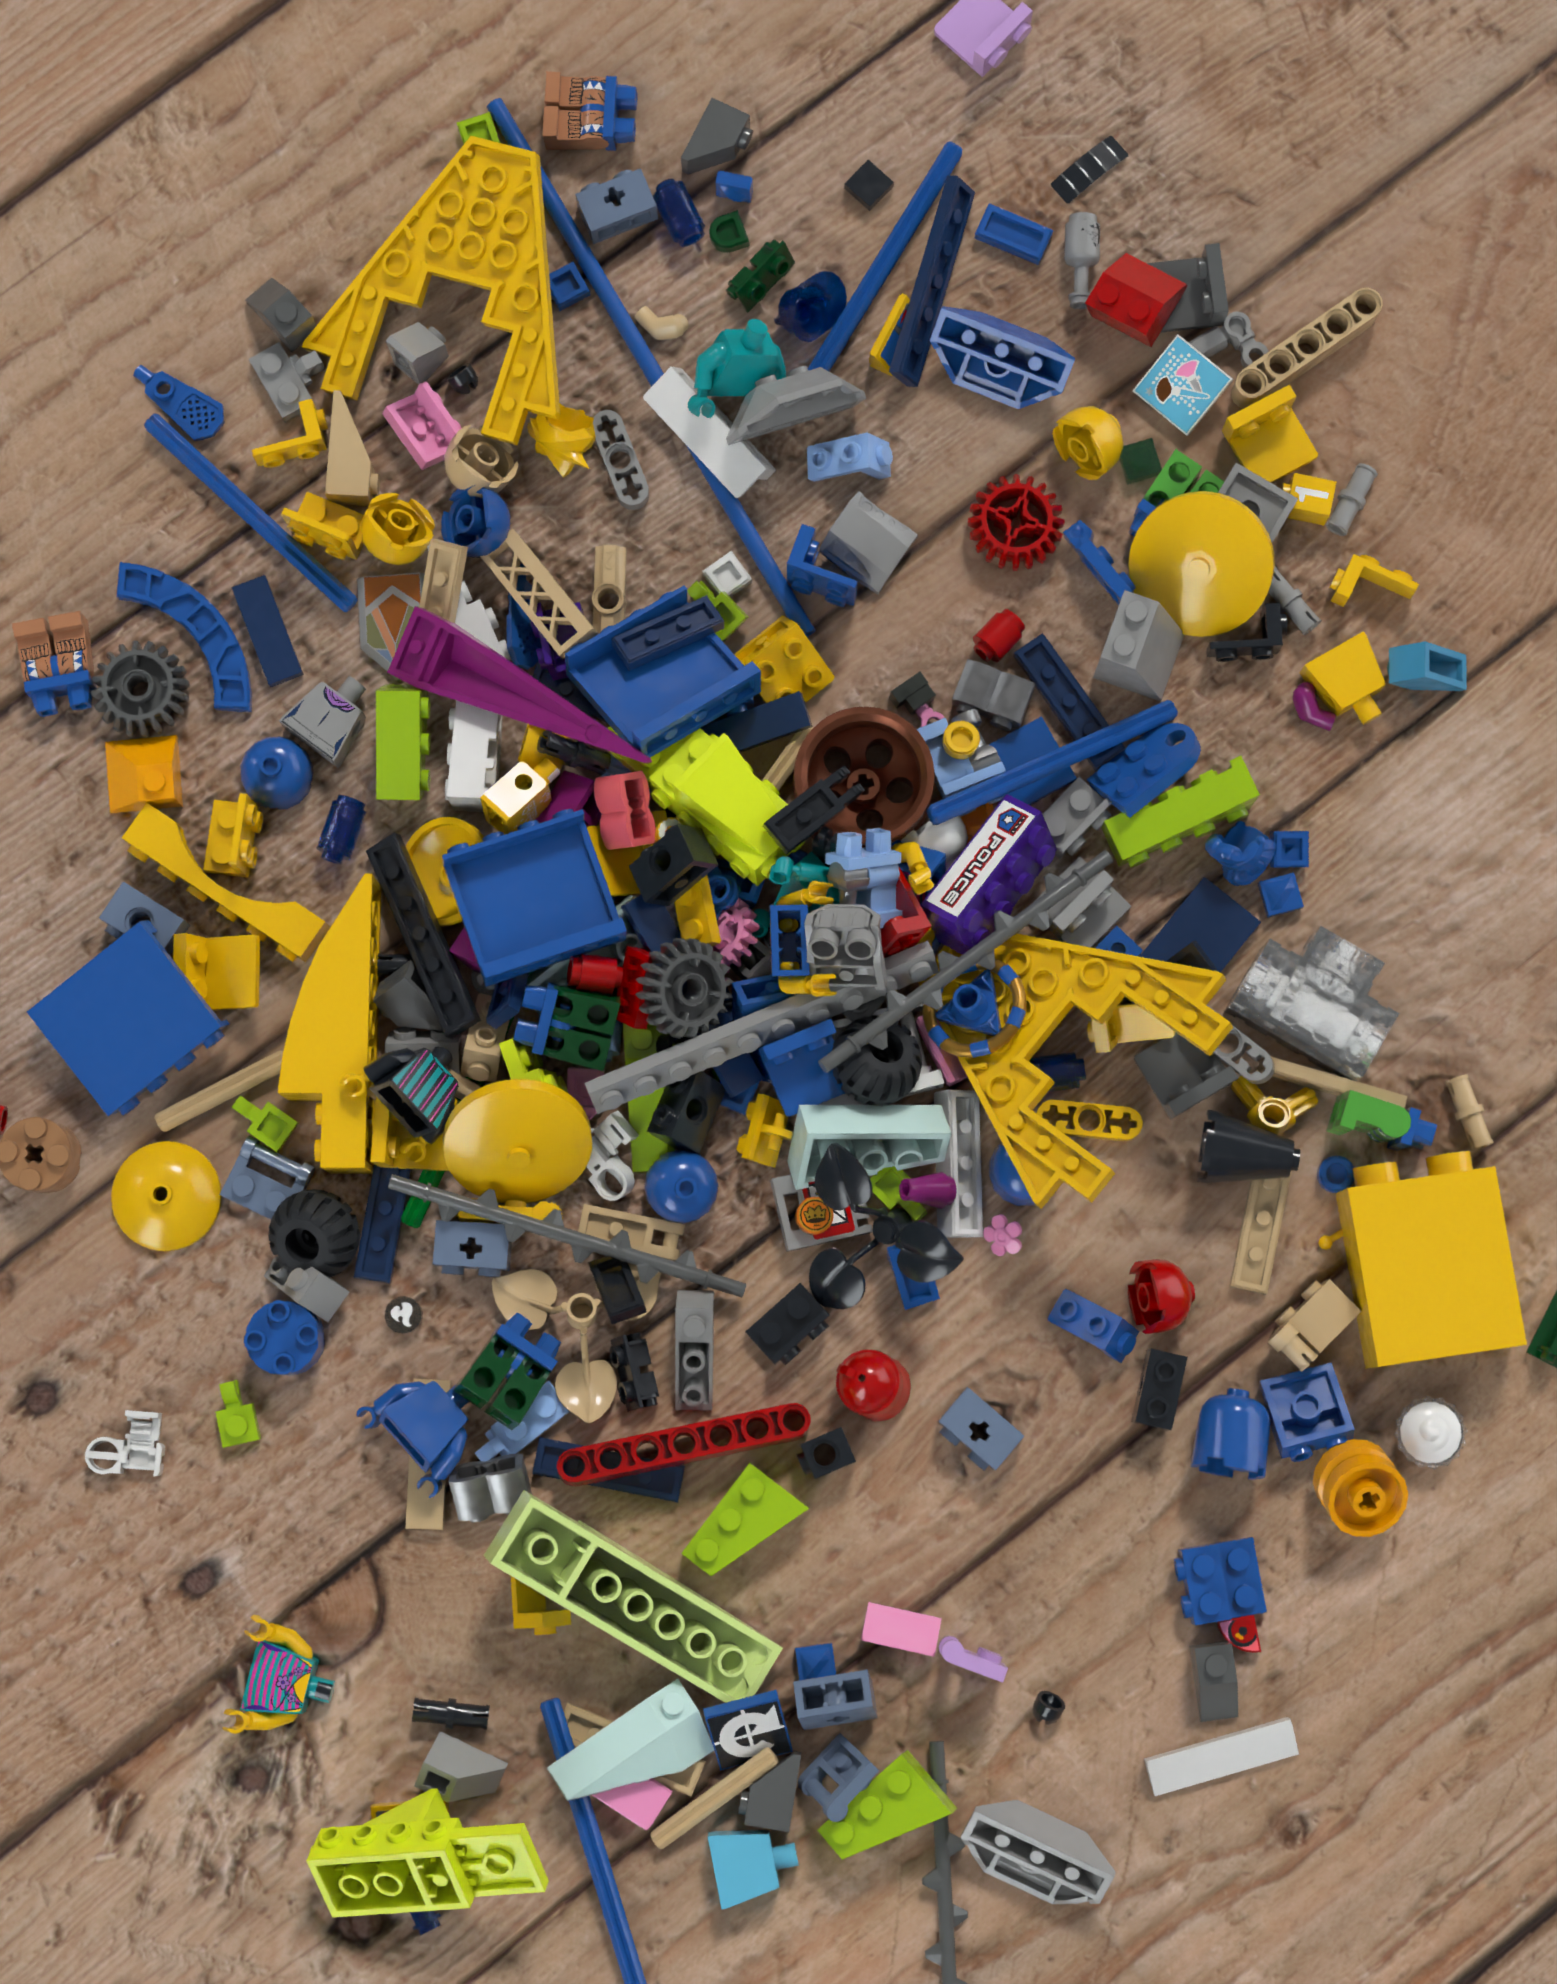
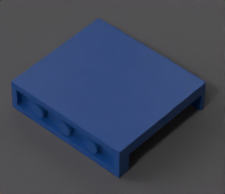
(665, 696)
(533, 896)
(127, 1020)

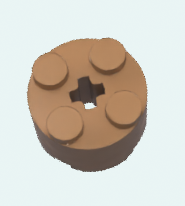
(59, 1156)

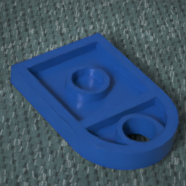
(1147, 767)

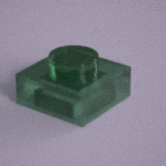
(1140, 461)

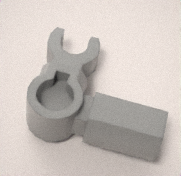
(1235, 331)

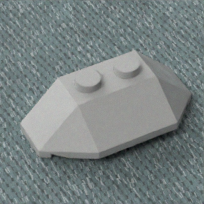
(792, 401)
(1037, 1853)

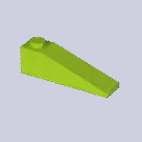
(646, 1147)

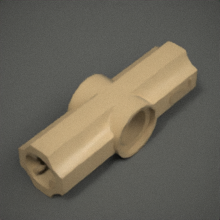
(609, 578)

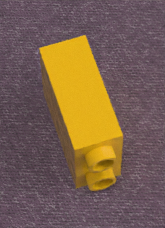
(1429, 1261)

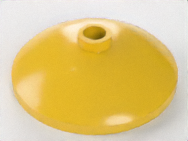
(426, 853)
(189, 1205)

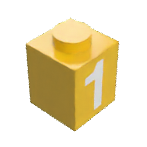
(1314, 498)

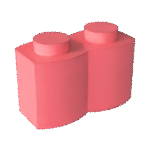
(624, 810)

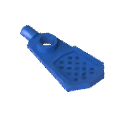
(178, 400)
(520, 636)

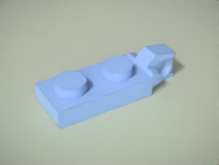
(542, 1415)

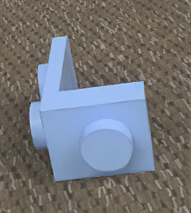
(849, 455)

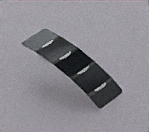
(1088, 169)

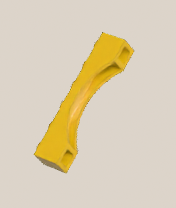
(285, 923)

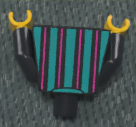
(414, 1090)

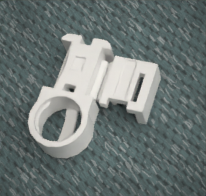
(604, 1145)
(138, 1446)

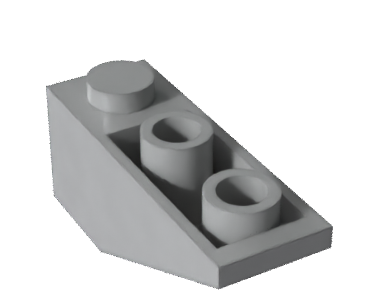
(694, 1349)

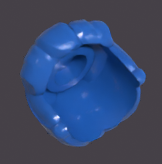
(1241, 852)

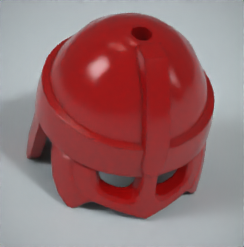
(883, 1390)

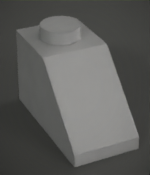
(417, 351)

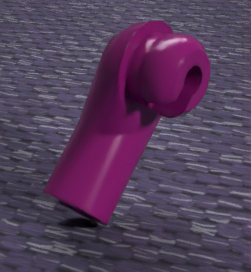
(1308, 708)

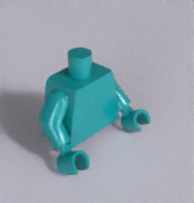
(734, 365)
(792, 879)

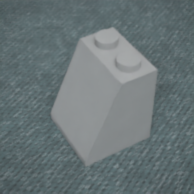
(1140, 647)

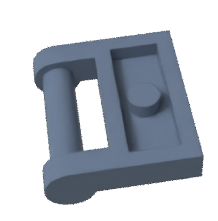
(259, 1191)
(846, 1767)

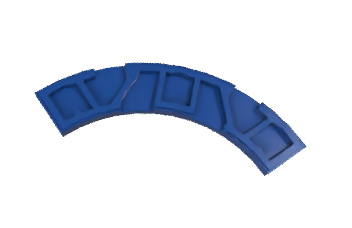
(202, 621)

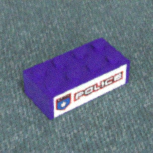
(989, 874)

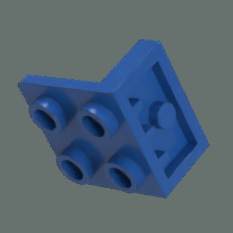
(809, 578)
(795, 1067)

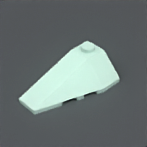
(646, 1742)

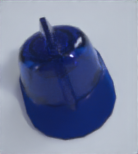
(812, 306)

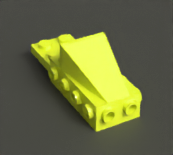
(716, 790)
(421, 1861)

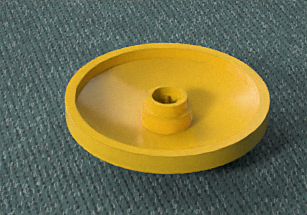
(1203, 561)
(517, 1140)

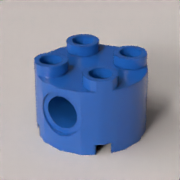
(284, 1338)

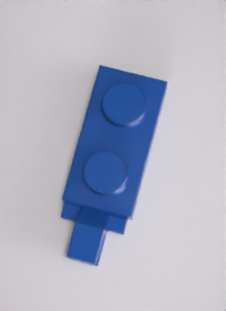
(1098, 561)

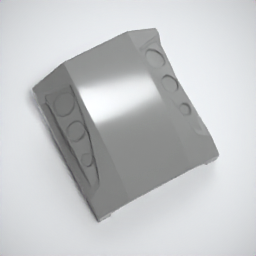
(867, 543)
(846, 943)

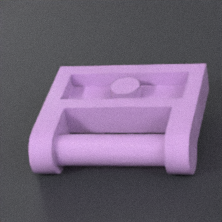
(983, 1662)

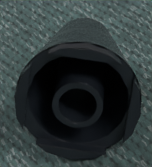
(1243, 1152)

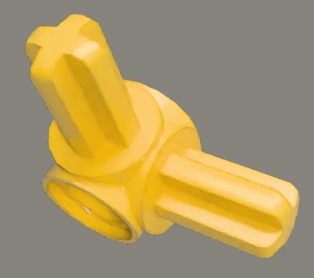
(1280, 1110)

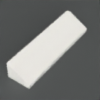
(963, 1164)
(1221, 1756)

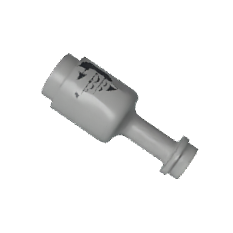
(1081, 252)

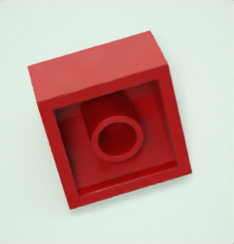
(1135, 298)

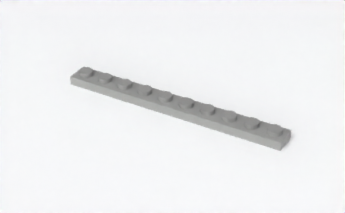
(751, 1032)

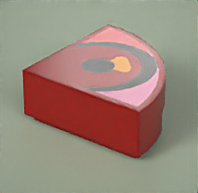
(1241, 1633)

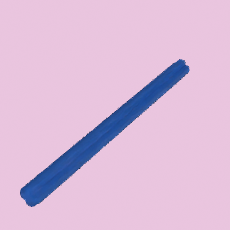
(887, 257)
(250, 512)
(1051, 762)
(596, 1854)

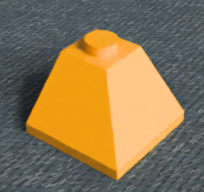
(143, 773)

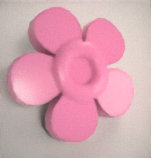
(1003, 1235)

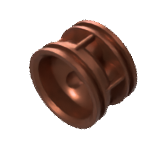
(853, 733)

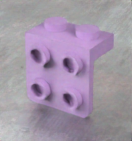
(983, 31)

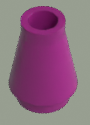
(931, 1190)

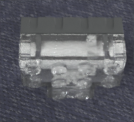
(1317, 1002)

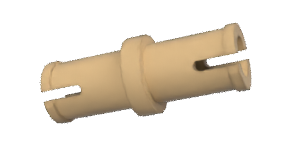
(1469, 1112)

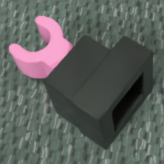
(916, 696)

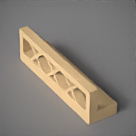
(552, 592)

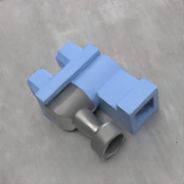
(954, 774)
(866, 874)

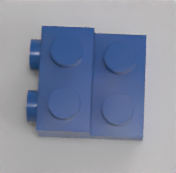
(1307, 1411)
(1220, 1581)

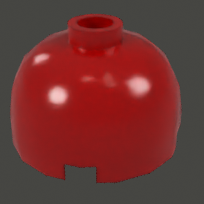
(1160, 1295)

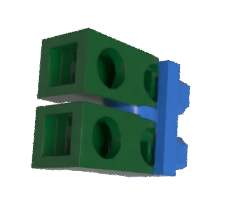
(570, 1024)
(517, 1360)

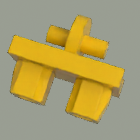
(764, 1132)

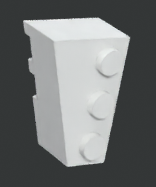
(472, 755)

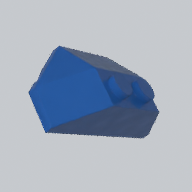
(999, 358)

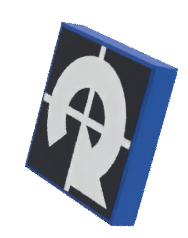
(747, 1727)

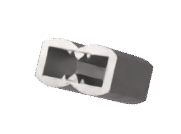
(993, 694)
(488, 1486)

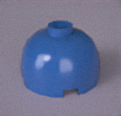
(476, 521)
(276, 773)
(681, 1186)

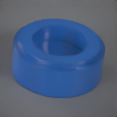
(1335, 1174)

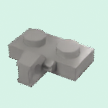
(286, 377)

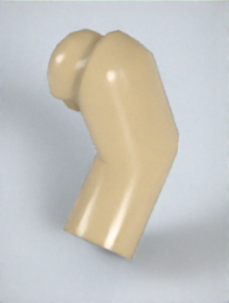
(662, 327)

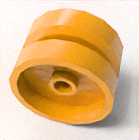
(1360, 1488)

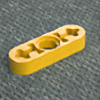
(1117, 1114)

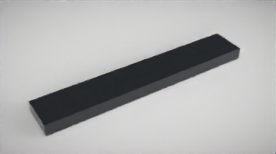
(423, 936)

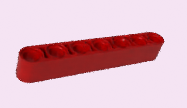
(698, 1432)

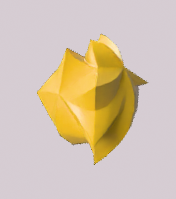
(564, 438)

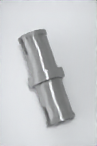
(1351, 499)
(1292, 603)

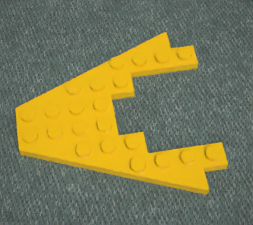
(479, 229)
(1054, 981)

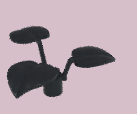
(924, 1248)

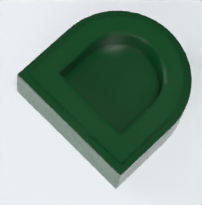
(728, 233)

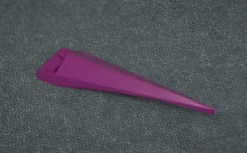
(459, 666)

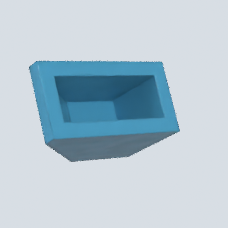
(1427, 667)

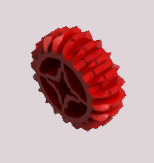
(1028, 526)

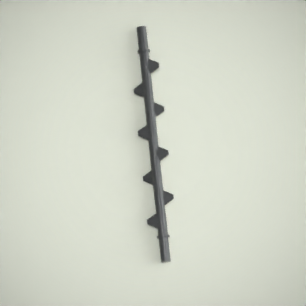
(952, 966)
(553, 1228)
(940, 1878)

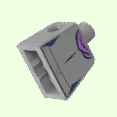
(328, 719)

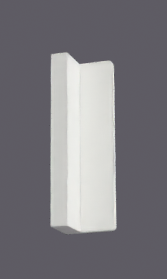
(735, 464)

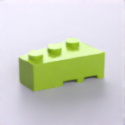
(402, 742)
(741, 1520)
(891, 1805)

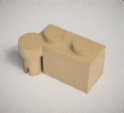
(1313, 1324)

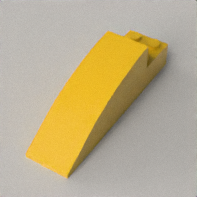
(337, 1033)

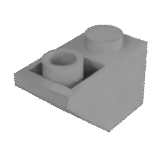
(308, 1288)
(459, 1770)

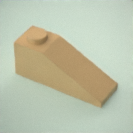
(349, 468)

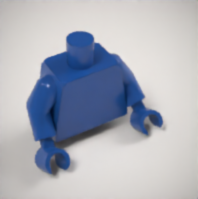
(425, 1425)

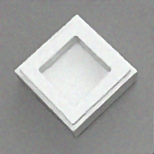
(727, 575)

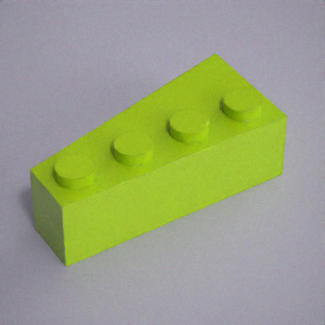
(1181, 814)

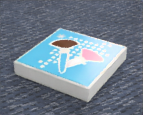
(1182, 385)

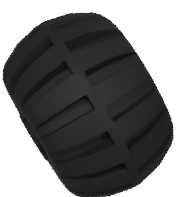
(879, 1074)
(314, 1232)

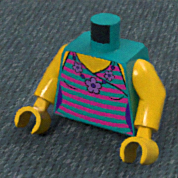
(278, 1680)

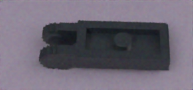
(810, 811)

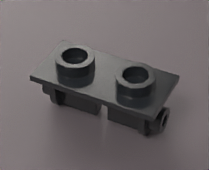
(627, 1355)

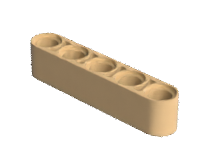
(1315, 334)

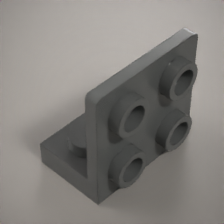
(1205, 298)
(1182, 1074)

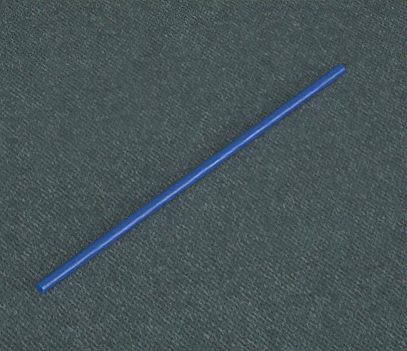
(651, 369)

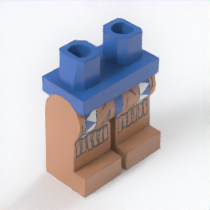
(585, 113)
(60, 674)

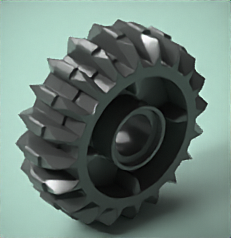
(125, 673)
(663, 983)

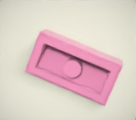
(949, 1064)
(901, 1629)
(637, 1801)

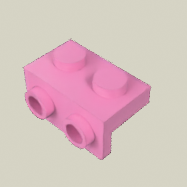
(423, 425)

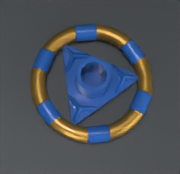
(976, 1009)

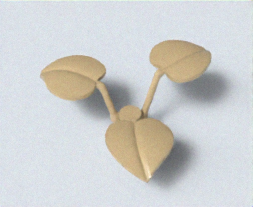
(581, 1387)

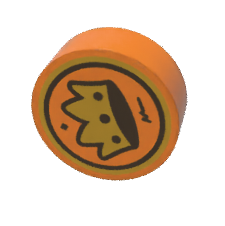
(814, 1216)

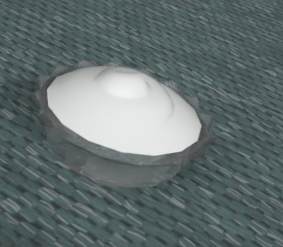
(1430, 1432)

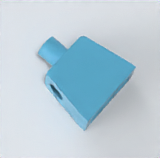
(747, 1864)

